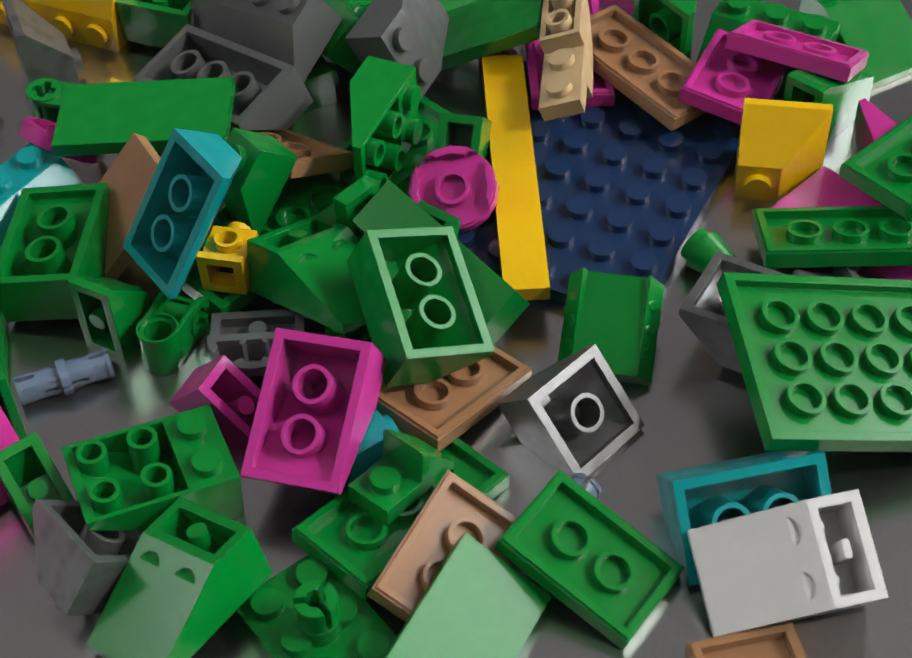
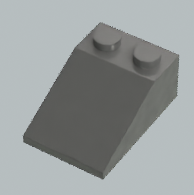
(403, 33)

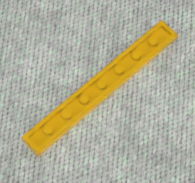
(513, 161)

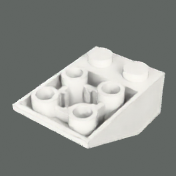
(787, 563)

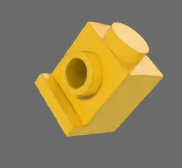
(226, 249)

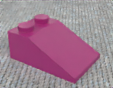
(313, 410)

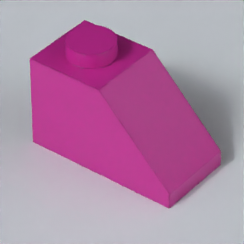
(230, 396)

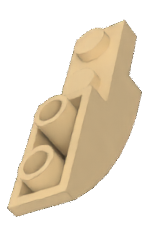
(567, 58)

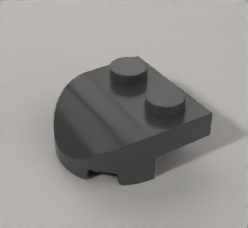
(248, 336)

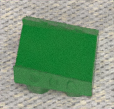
(616, 315)

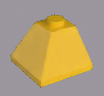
(779, 146)

